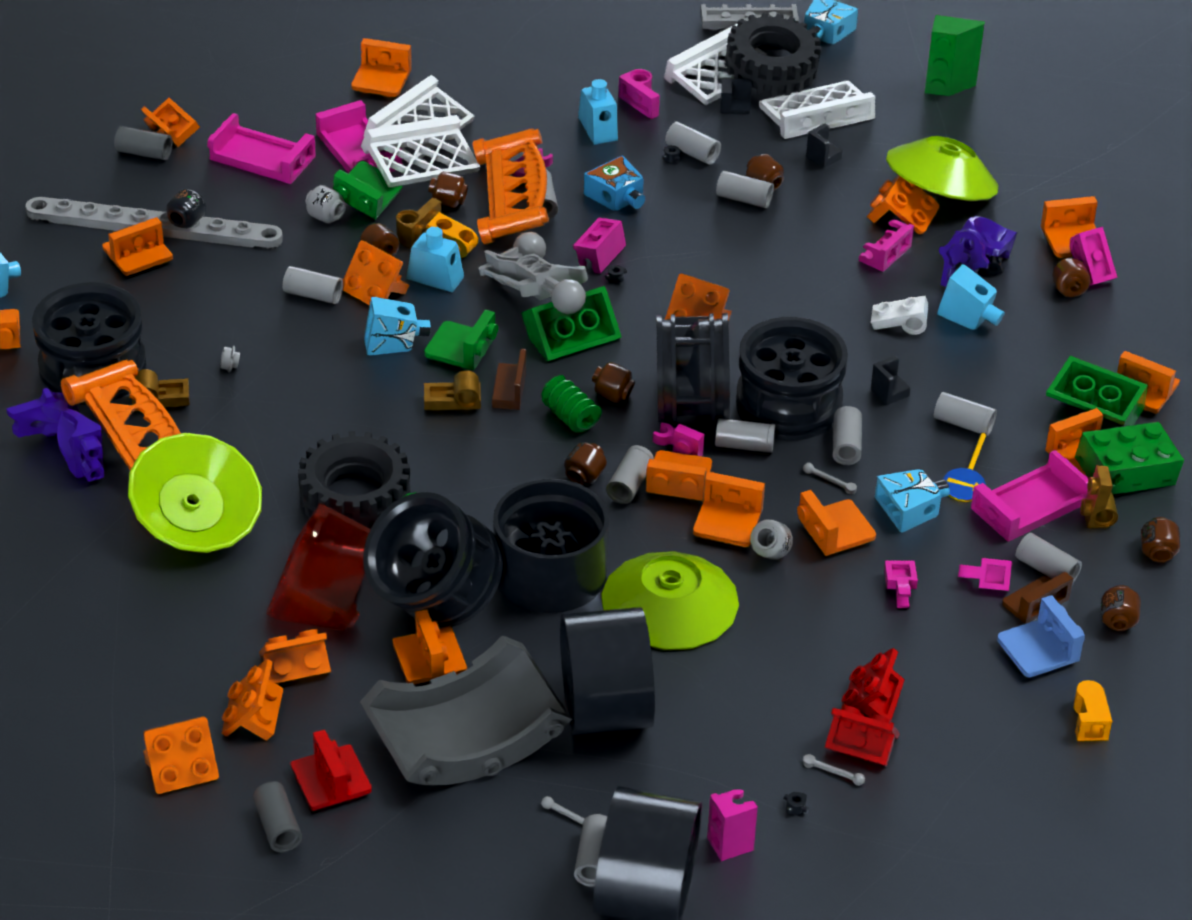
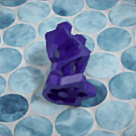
(975, 245)
(77, 436)

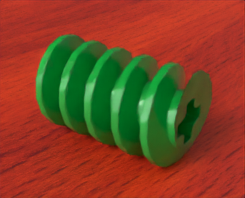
(570, 404)

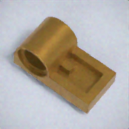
(412, 224)
(168, 392)
(461, 394)
(1099, 503)

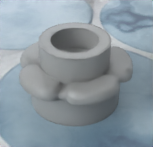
(229, 358)

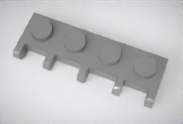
(726, 17)

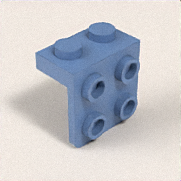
(1044, 643)

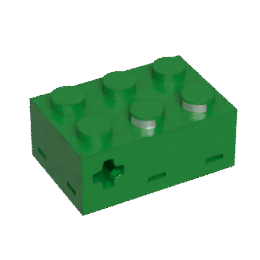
(1135, 454)

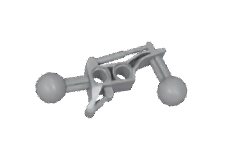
(533, 276)

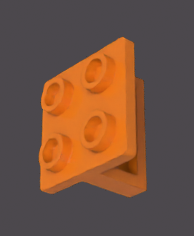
(138, 247)
(373, 274)
(697, 298)
(1160, 379)
(429, 651)
(296, 657)
(253, 703)
(180, 754)

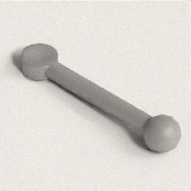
(850, 488)
(810, 761)
(548, 802)

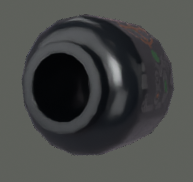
(186, 208)

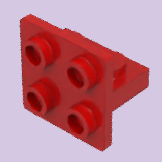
(875, 686)
(861, 736)
(330, 773)

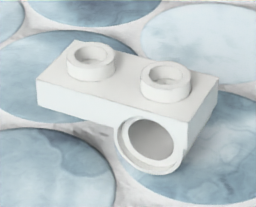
(908, 312)

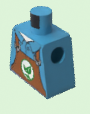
(615, 184)

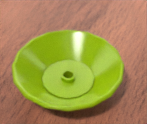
(943, 168)
(200, 471)
(681, 596)

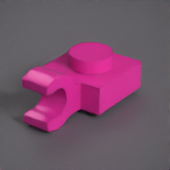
(682, 438)
(992, 573)
(903, 578)

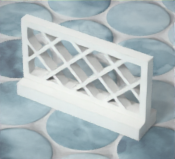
(693, 59)
(415, 99)
(805, 116)
(413, 136)

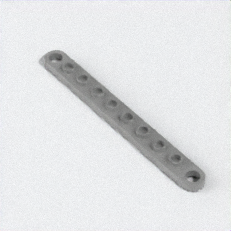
(117, 218)

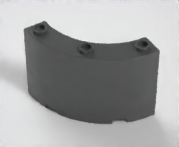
(469, 720)

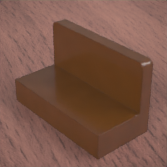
(510, 384)
(1027, 600)

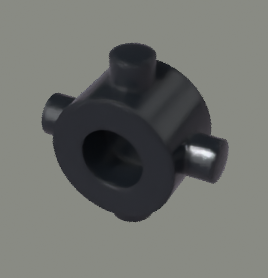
(671, 154)
(995, 266)
(615, 274)
(796, 803)

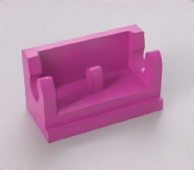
(600, 243)
(888, 247)
(731, 825)

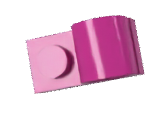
(637, 91)
(1094, 252)

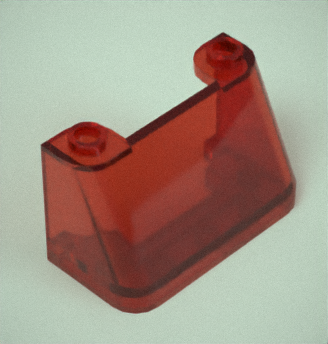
(322, 573)

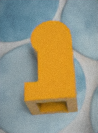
(457, 232)
(1093, 712)

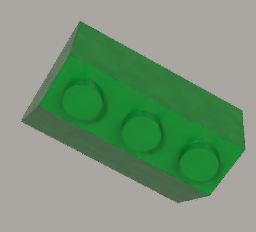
(953, 55)
(563, 334)
(1096, 387)

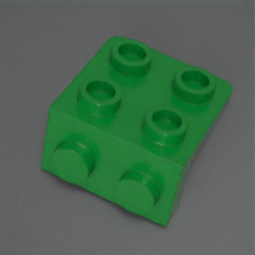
(365, 189)
(461, 343)

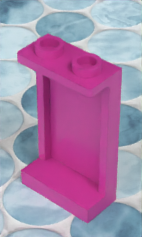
(343, 134)
(260, 152)
(1031, 498)

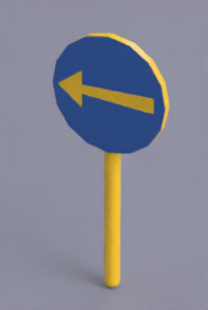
(963, 480)

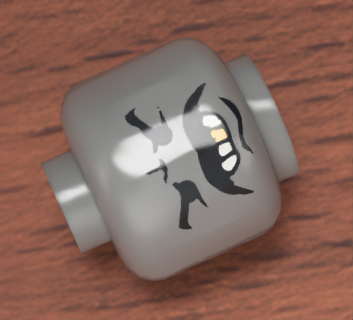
(325, 204)
(763, 542)

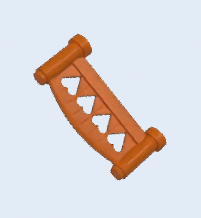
(495, 154)
(98, 391)

